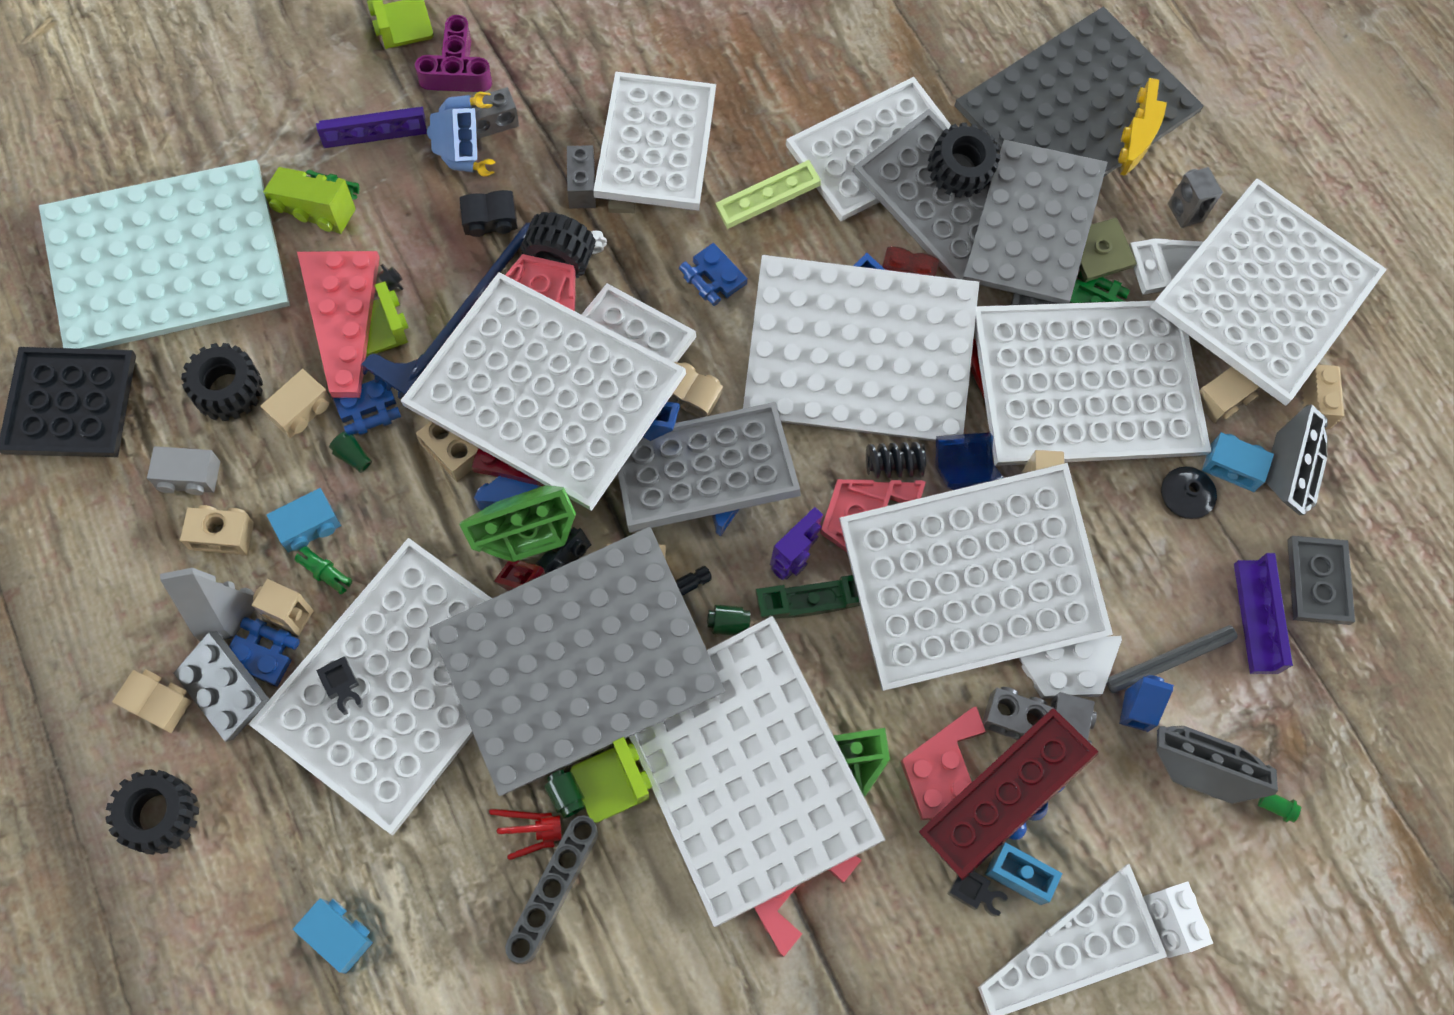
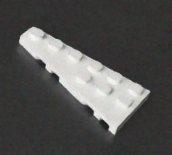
(1088, 944)

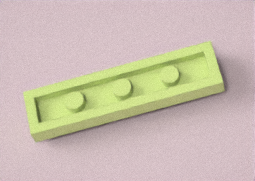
(768, 194)

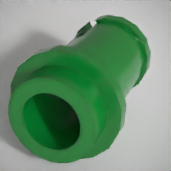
(1276, 804)

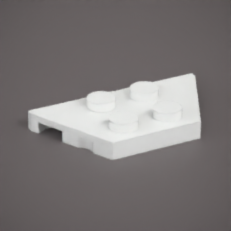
(1073, 669)

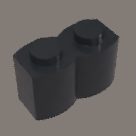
(488, 213)

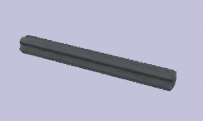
(1172, 658)

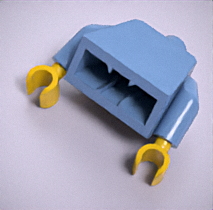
(454, 133)

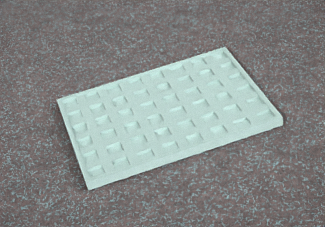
(162, 256)

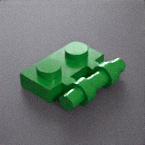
(1087, 293)

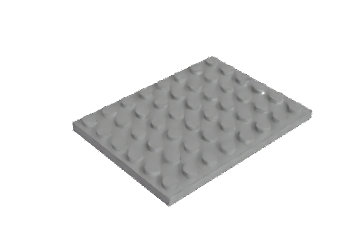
(576, 661)

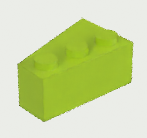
(311, 199)

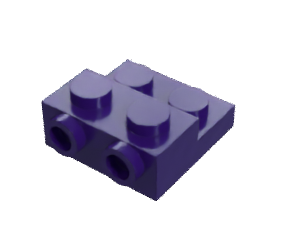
(793, 549)

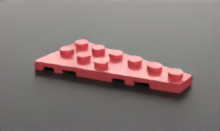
(341, 306)

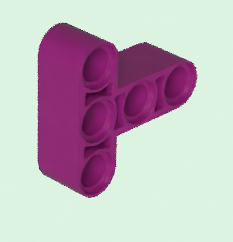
(455, 67)

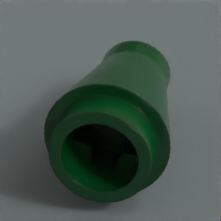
(349, 450)

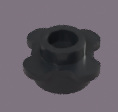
(391, 277)

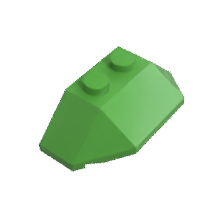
(522, 524)
(865, 754)

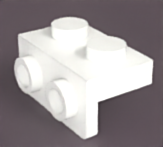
(1178, 920)

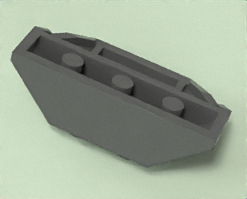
(1299, 460)
(1214, 765)

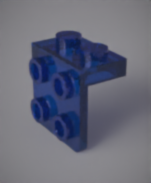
(966, 459)

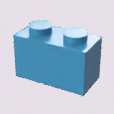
(1238, 462)
(304, 520)
(1023, 874)
(333, 934)

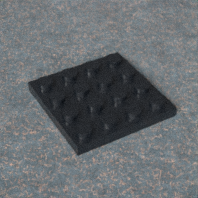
(67, 402)

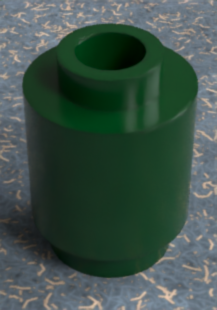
(728, 620)
(565, 793)

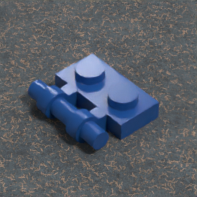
(718, 269)
(373, 398)
(261, 662)

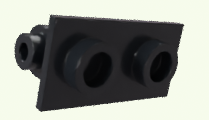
(575, 547)

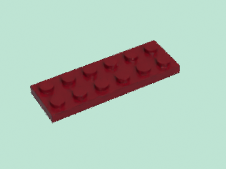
(1008, 793)

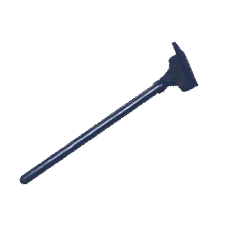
(403, 375)

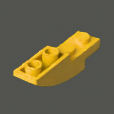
(1143, 127)

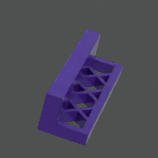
(372, 127)
(1263, 615)

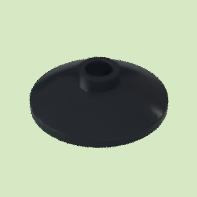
(1184, 502)

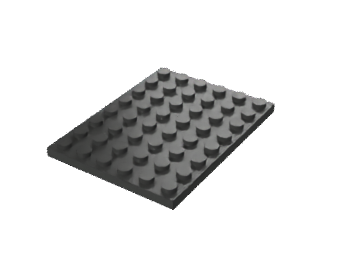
(1077, 92)

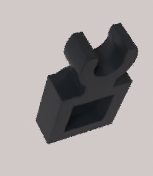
(338, 681)
(974, 891)

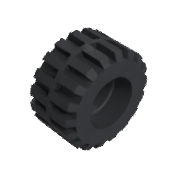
(971, 143)
(559, 240)
(211, 365)
(130, 801)

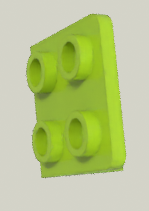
(401, 22)
(386, 325)
(612, 781)

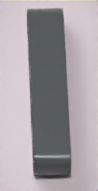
(540, 901)

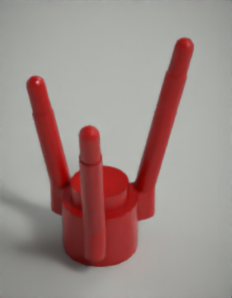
(547, 829)

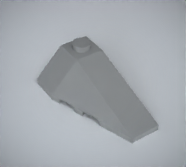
(207, 603)

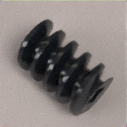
(896, 459)

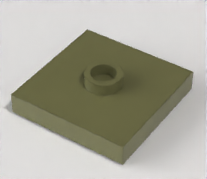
(1105, 251)

